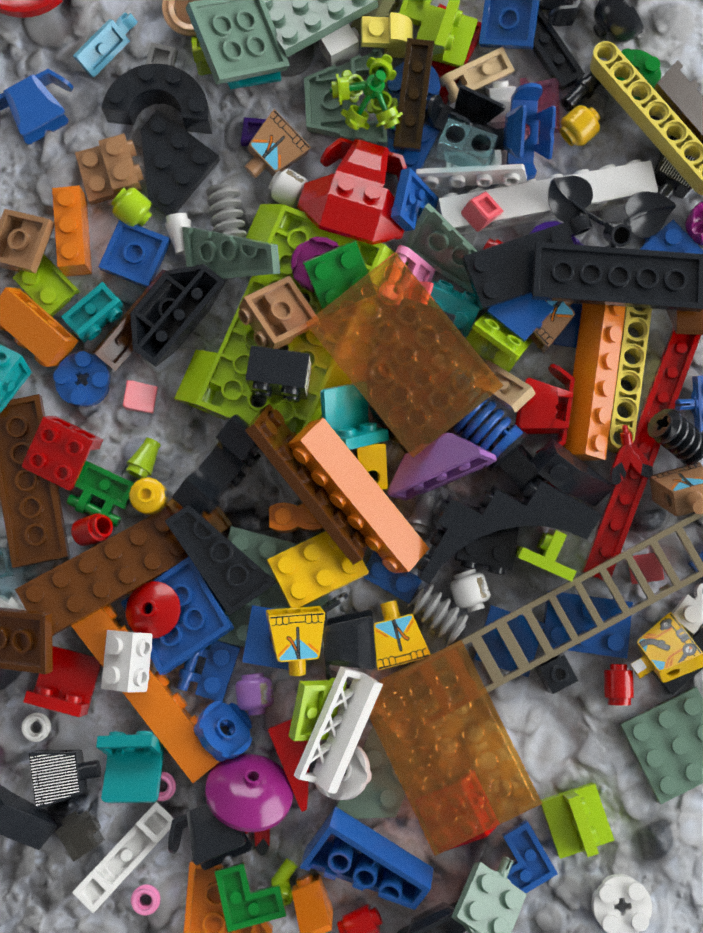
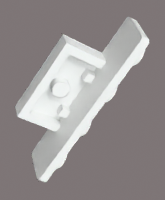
(482, 176)

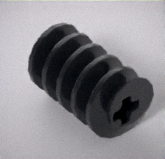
(677, 436)

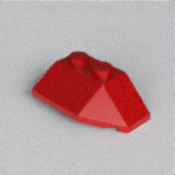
(350, 208)

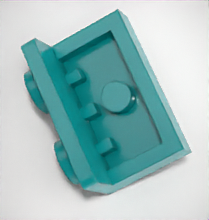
(454, 302)
(94, 312)

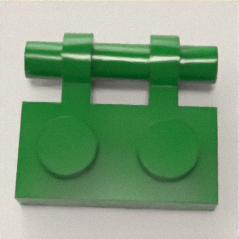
(105, 485)

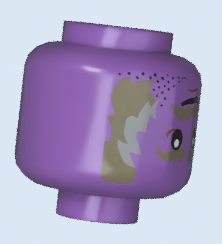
(254, 693)

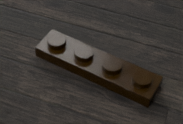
(413, 94)

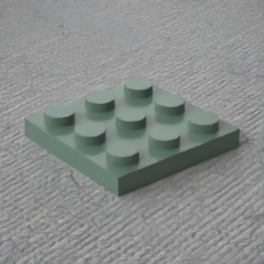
(237, 38)
(669, 744)

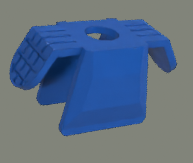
(34, 106)
(524, 110)

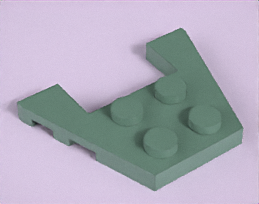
(323, 111)

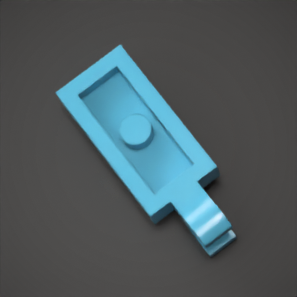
(105, 44)

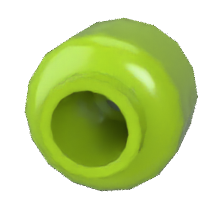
(131, 207)

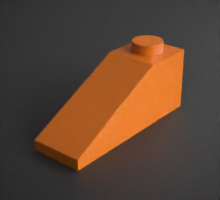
(312, 905)

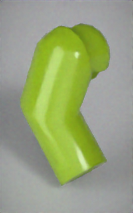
(282, 878)

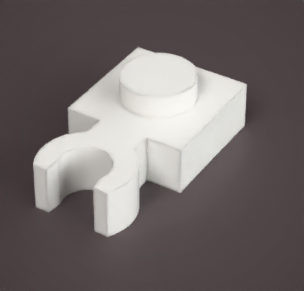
(690, 610)

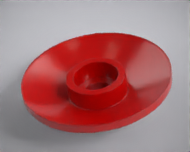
(163, 615)

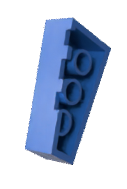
(368, 860)

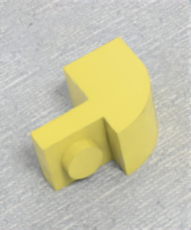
(387, 33)

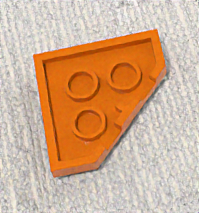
(204, 905)

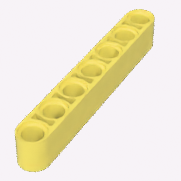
(651, 105)
(631, 372)

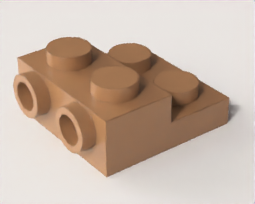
(109, 168)
(23, 240)
(276, 313)

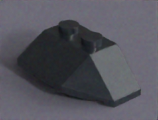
(173, 310)

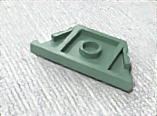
(384, 791)

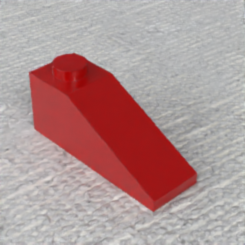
(290, 755)

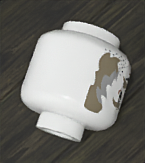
(287, 187)
(470, 590)

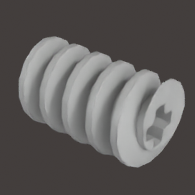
(224, 210)
(439, 613)

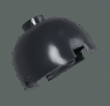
(616, 21)

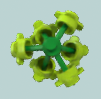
(352, 86)

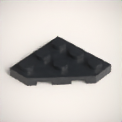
(173, 163)

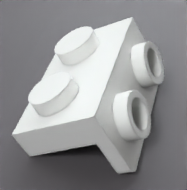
(126, 661)

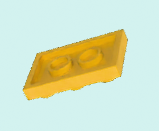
(313, 570)

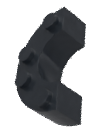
(157, 85)
(220, 469)

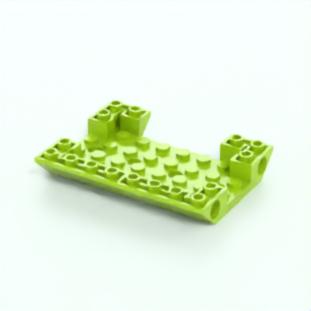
(218, 380)

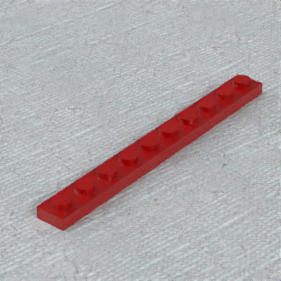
(627, 494)

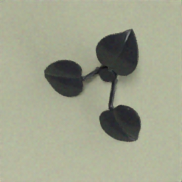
(644, 209)

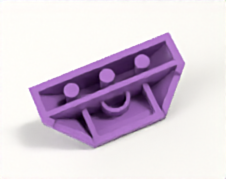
(438, 465)

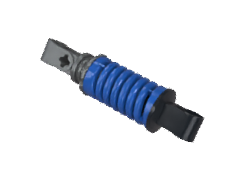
(490, 433)

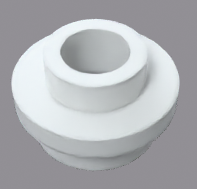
(27, 727)

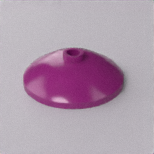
(248, 803)

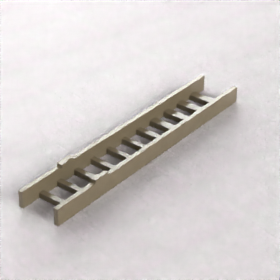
(512, 644)

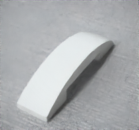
(124, 857)

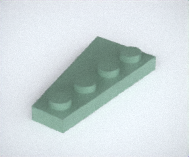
(441, 246)
(229, 254)

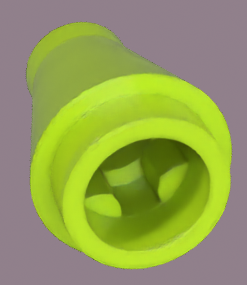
(143, 460)

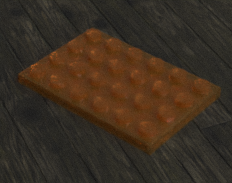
(404, 355)
(450, 749)

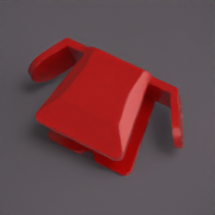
(363, 160)
(549, 408)

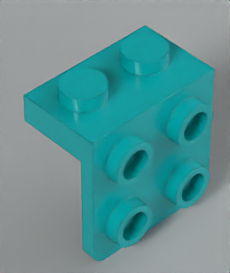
(131, 767)

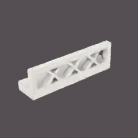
(343, 729)

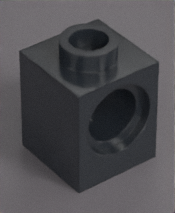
(556, 674)

